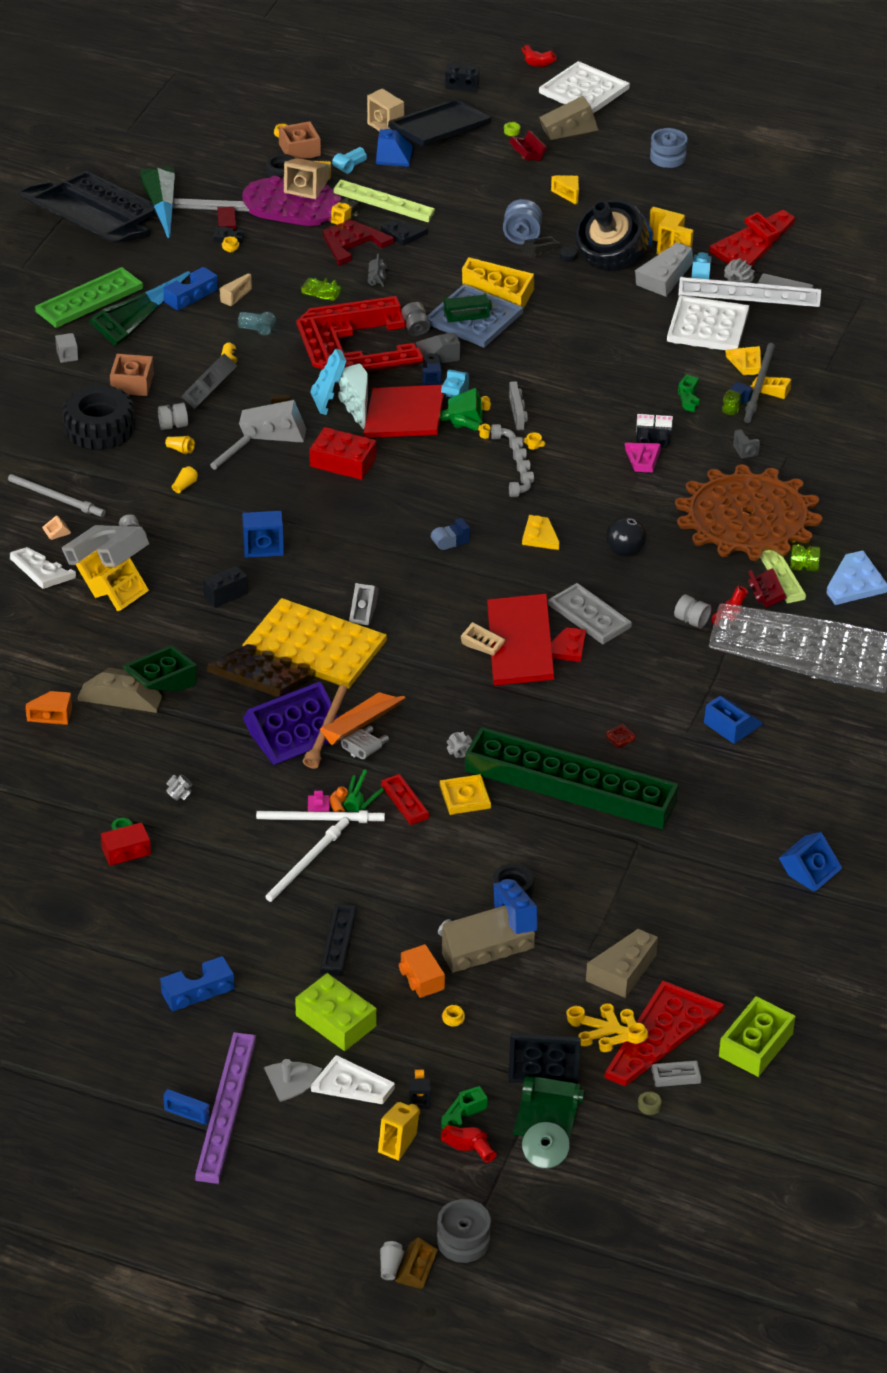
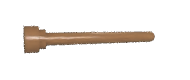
(312, 758)

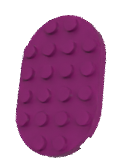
(268, 201)

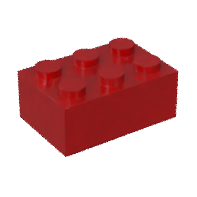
(343, 453)

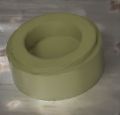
(649, 1103)

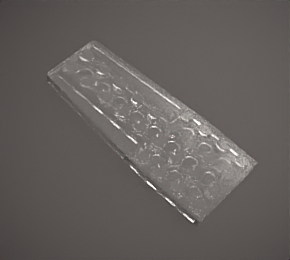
(804, 645)

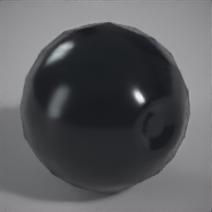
(626, 536)

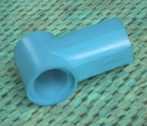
(348, 161)

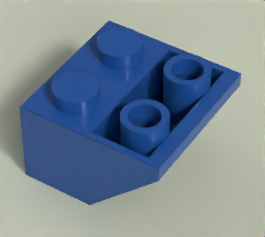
(730, 719)

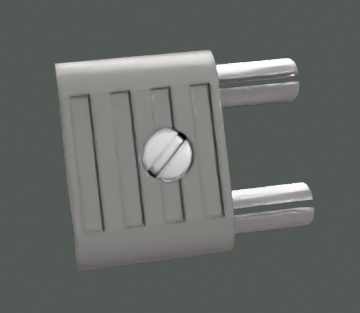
(362, 743)

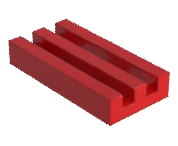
(759, 227)

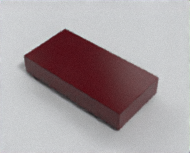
(226, 217)

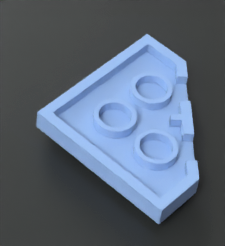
(855, 579)

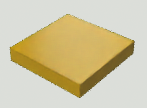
(465, 794)

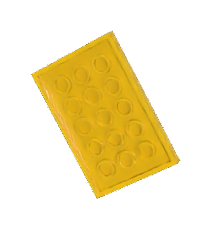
(326, 643)

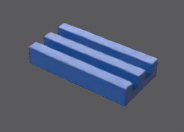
(186, 1107)

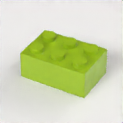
(335, 1012)
(757, 1036)

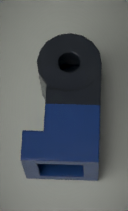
(431, 370)

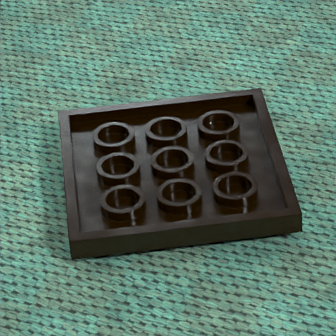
(262, 670)

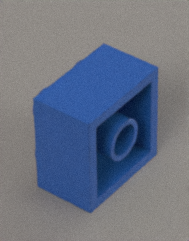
(263, 534)

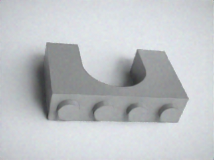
(112, 543)

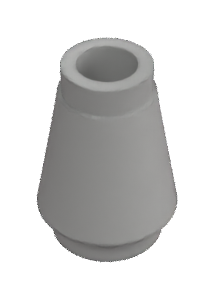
(391, 1257)

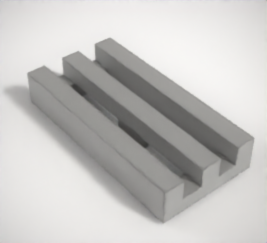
(677, 1076)

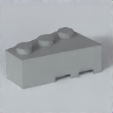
(665, 269)
(274, 422)

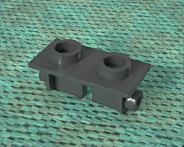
(377, 271)

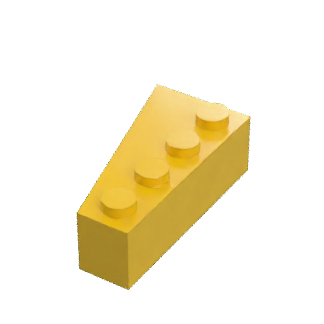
(499, 280)

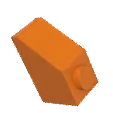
(50, 708)

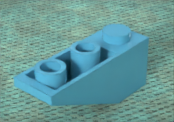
(701, 266)

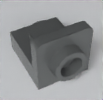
(744, 446)

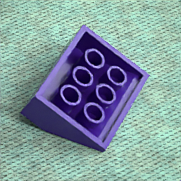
(289, 723)

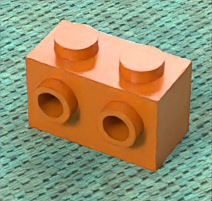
(422, 971)

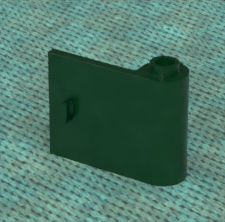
(548, 1102)

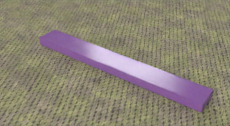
(225, 1108)

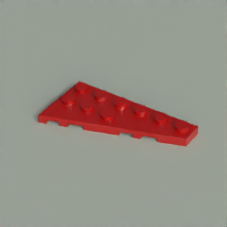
(747, 243)
(670, 1020)

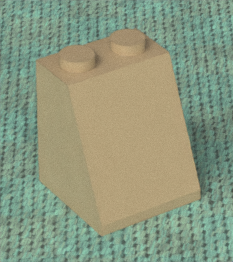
(305, 177)

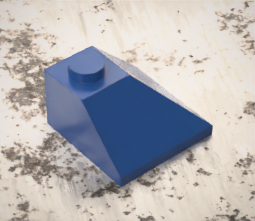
(393, 149)

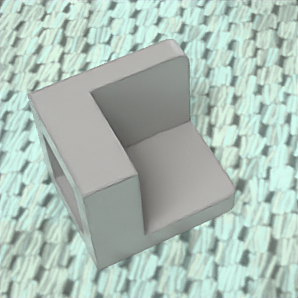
(66, 347)

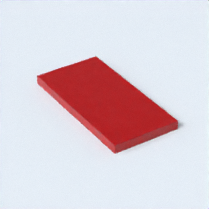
(527, 644)

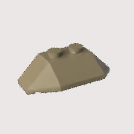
(120, 689)

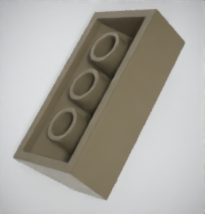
(482, 939)

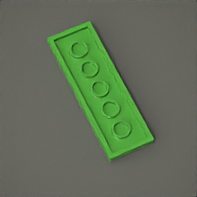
(89, 297)

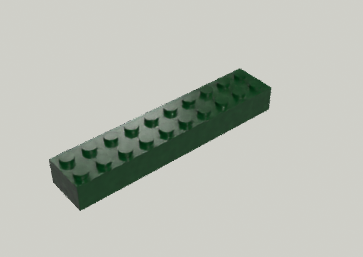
(571, 777)

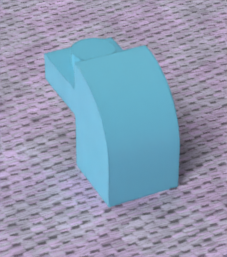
(456, 383)

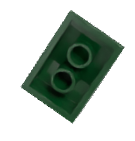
(164, 670)

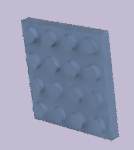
(478, 330)

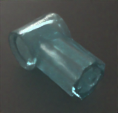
(262, 323)

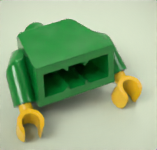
(466, 411)

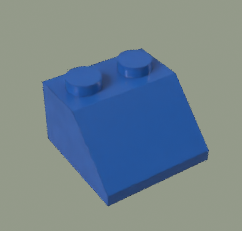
(811, 861)

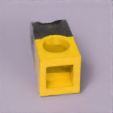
(344, 211)

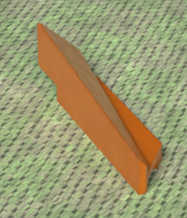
(360, 716)

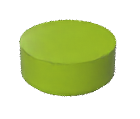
(512, 129)

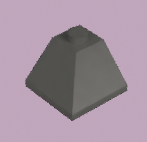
(445, 346)

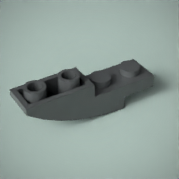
(209, 381)

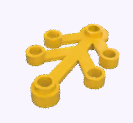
(633, 1033)

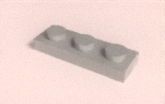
(517, 405)

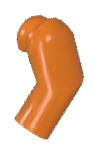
(338, 798)

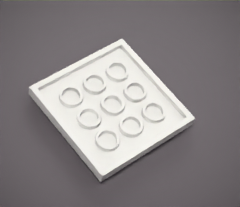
(584, 81)
(707, 323)

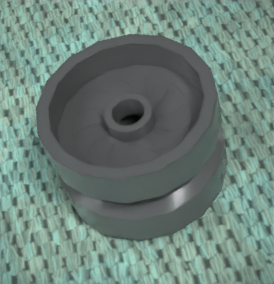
(463, 1230)

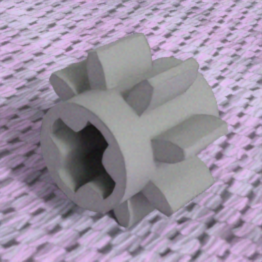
(458, 744)
(179, 787)

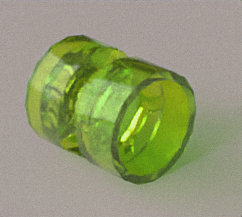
(805, 558)

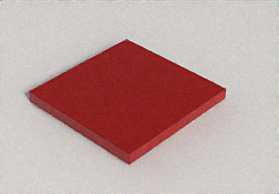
(404, 411)

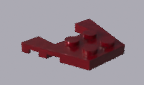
(351, 234)

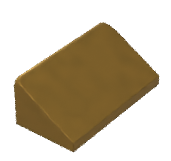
(416, 1264)

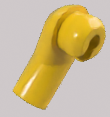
(228, 350)

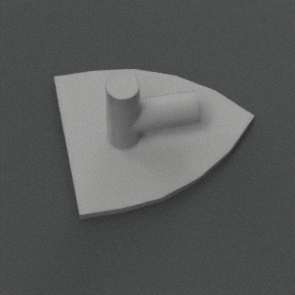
(291, 1078)

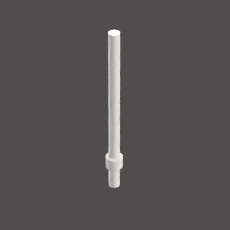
(361, 816)
(331, 835)

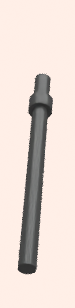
(751, 406)

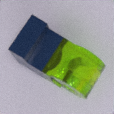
(736, 397)

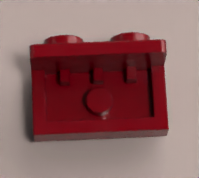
(530, 147)
(768, 587)

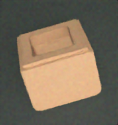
(56, 528)

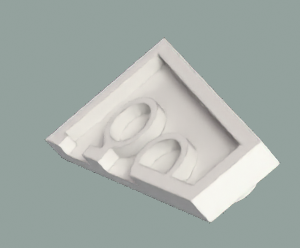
(39, 569)
(353, 1082)

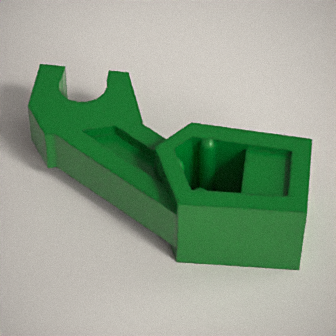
(687, 389)
(467, 1104)

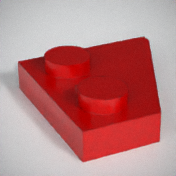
(569, 644)

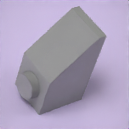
(363, 603)

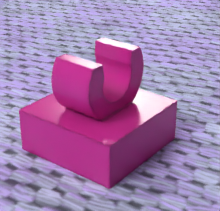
(318, 802)

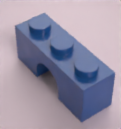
(181, 295)
(520, 908)
(182, 992)

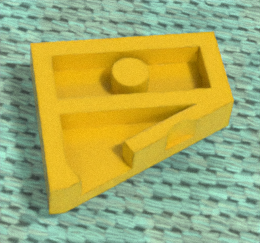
(745, 359)

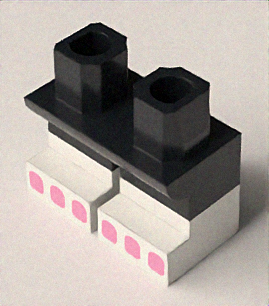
(659, 435)

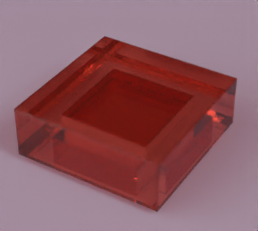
(620, 736)

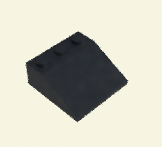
(544, 1057)

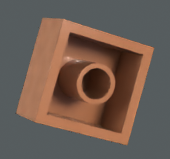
(300, 140)
(132, 374)

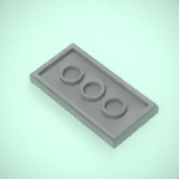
(590, 613)

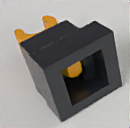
(420, 1090)

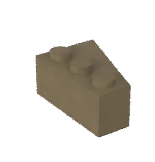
(569, 120)
(623, 963)

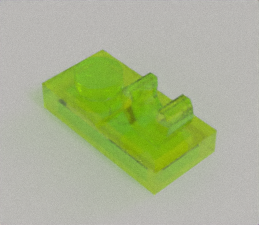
(321, 289)

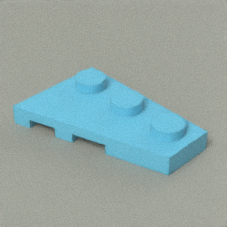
(324, 386)

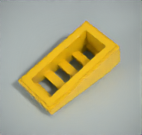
(775, 386)

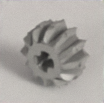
(739, 271)

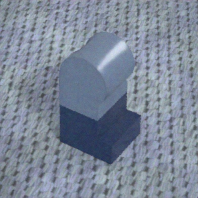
(451, 535)

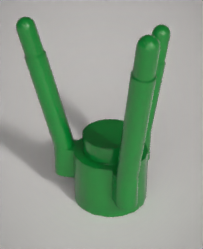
(355, 799)

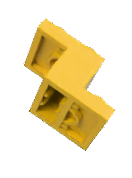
(669, 229)
(120, 583)

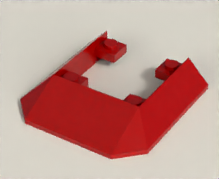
(324, 325)

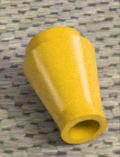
(182, 444)
(185, 478)

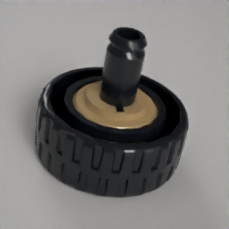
(612, 235)

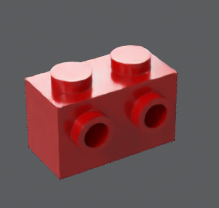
(125, 844)

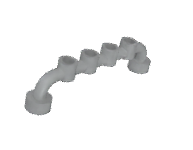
(520, 456)

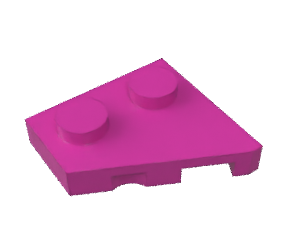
(643, 456)

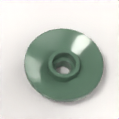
(545, 1156)

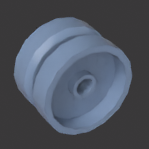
(668, 147)
(522, 221)

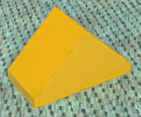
(566, 187)

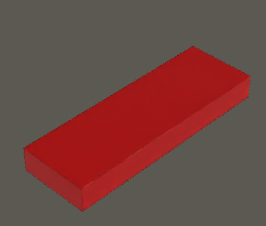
(405, 799)

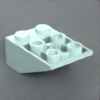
(355, 392)

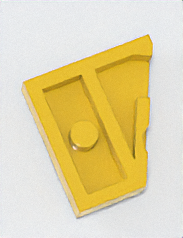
(540, 533)

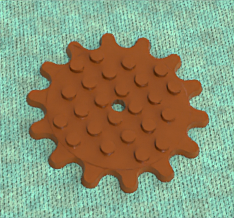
(775, 509)

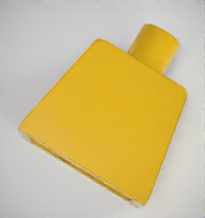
(398, 1129)

